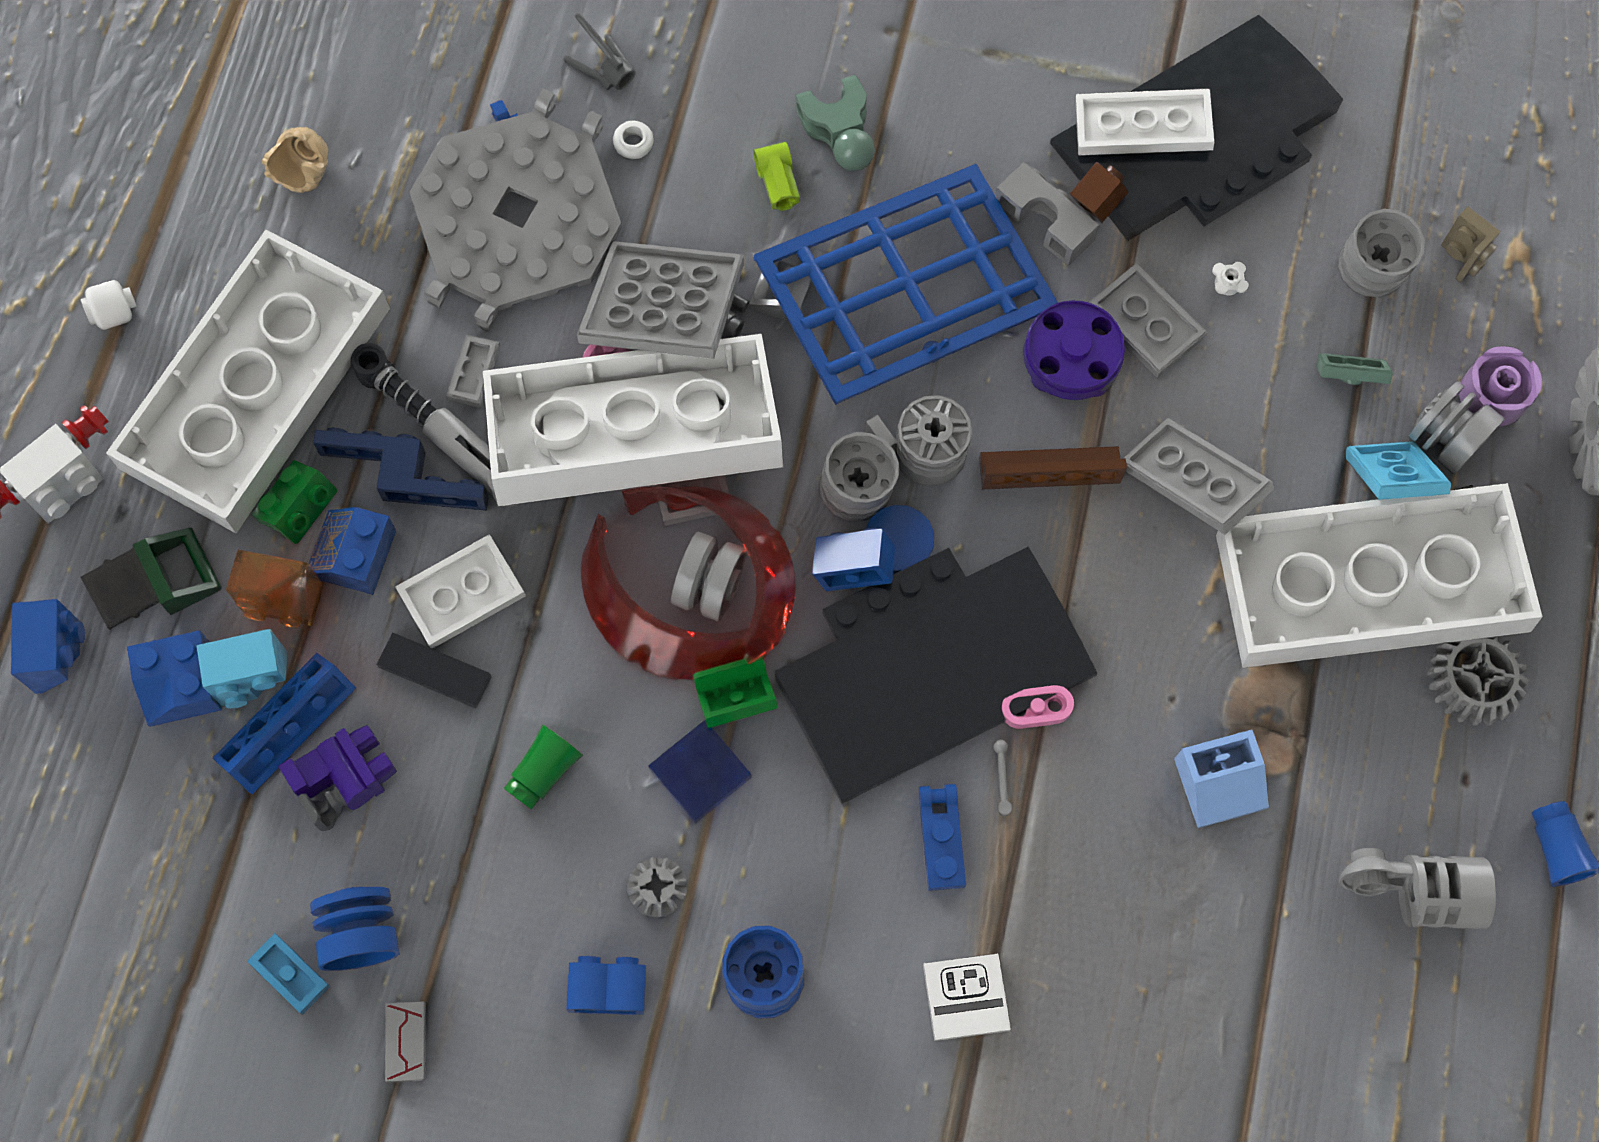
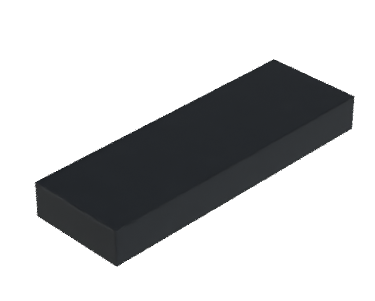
(434, 670)

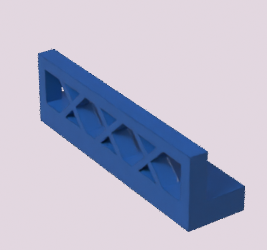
(285, 724)

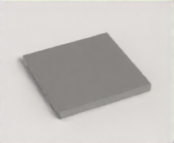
(661, 299)

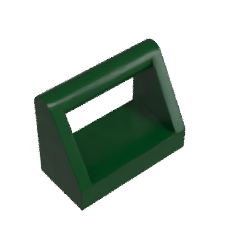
(175, 601)

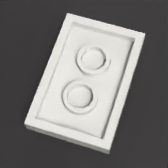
(460, 591)

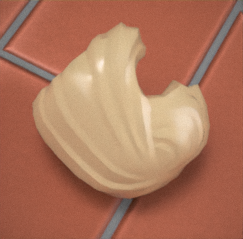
(297, 160)

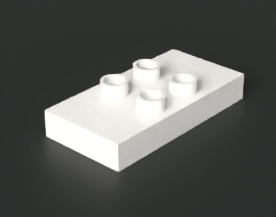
(249, 381)
(1377, 576)

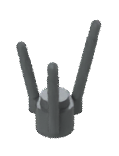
(616, 68)

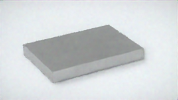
(1150, 320)

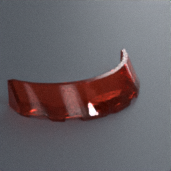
(764, 544)
(639, 635)

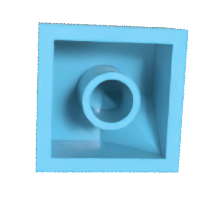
(242, 667)

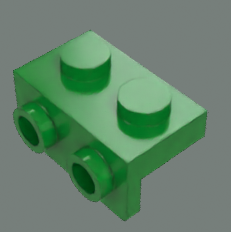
(295, 501)
(734, 691)

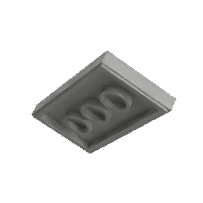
(1197, 475)

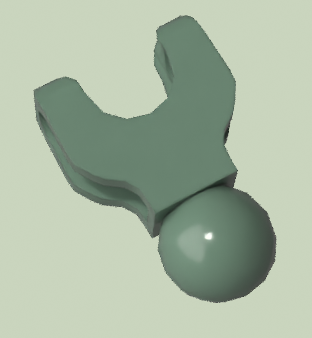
(839, 124)

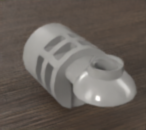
(1431, 889)

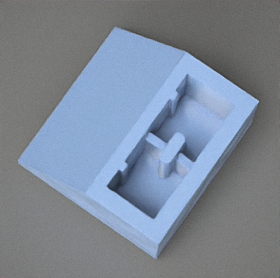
(1223, 778)

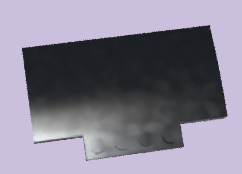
(1260, 104)
(929, 665)

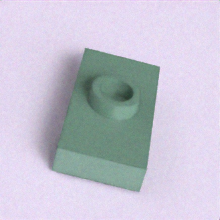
(1354, 369)

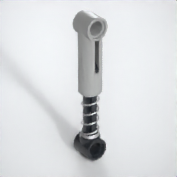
(439, 424)

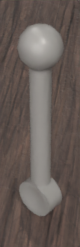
(1004, 807)

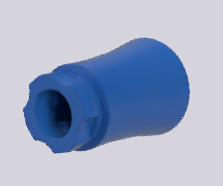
(1564, 845)

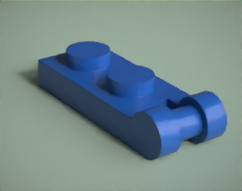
(942, 838)

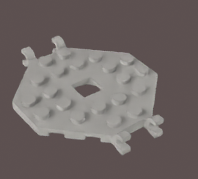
(493, 257)

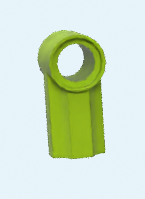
(776, 168)

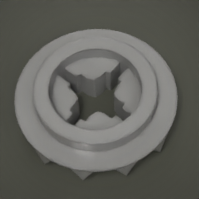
(671, 896)

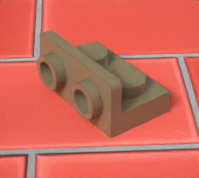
(1470, 242)

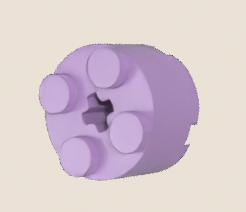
(1503, 382)

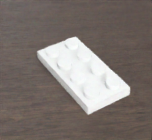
(1144, 122)

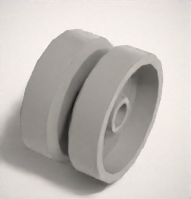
(708, 576)

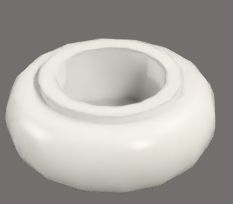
(633, 151)

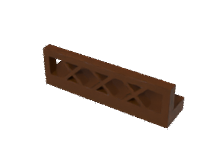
(1051, 467)

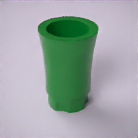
(541, 767)

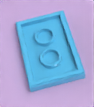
(1397, 470)

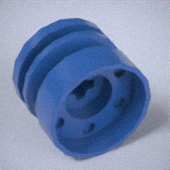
(354, 920)
(758, 951)

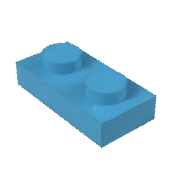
(288, 973)

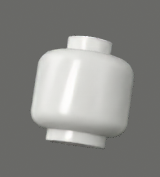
(108, 304)

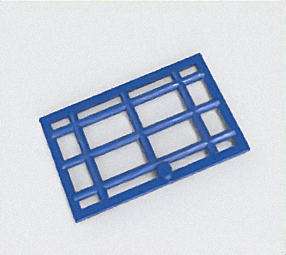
(907, 281)

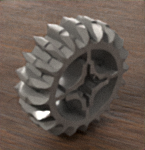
(1473, 702)

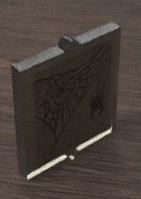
(120, 589)

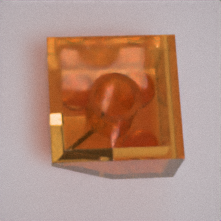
(274, 588)

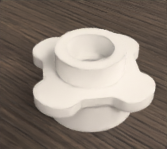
(1226, 286)

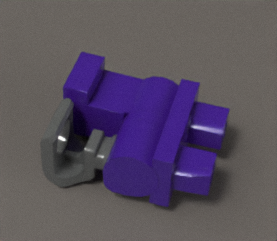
(340, 763)

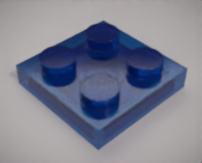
(700, 771)

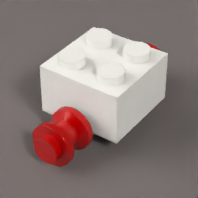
(53, 469)

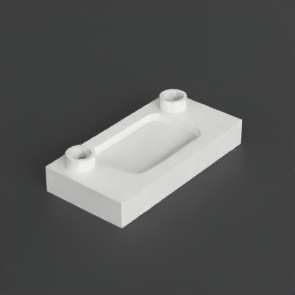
(629, 421)

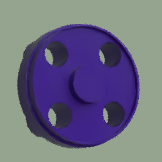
(1074, 350)

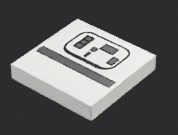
(966, 997)

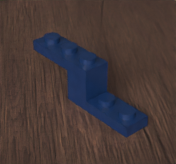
(401, 469)

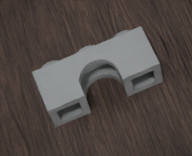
(1029, 193)

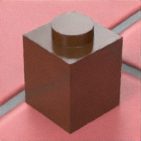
(1100, 191)

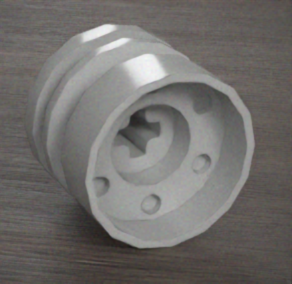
(1381, 253)
(1455, 427)
(860, 458)
(930, 458)

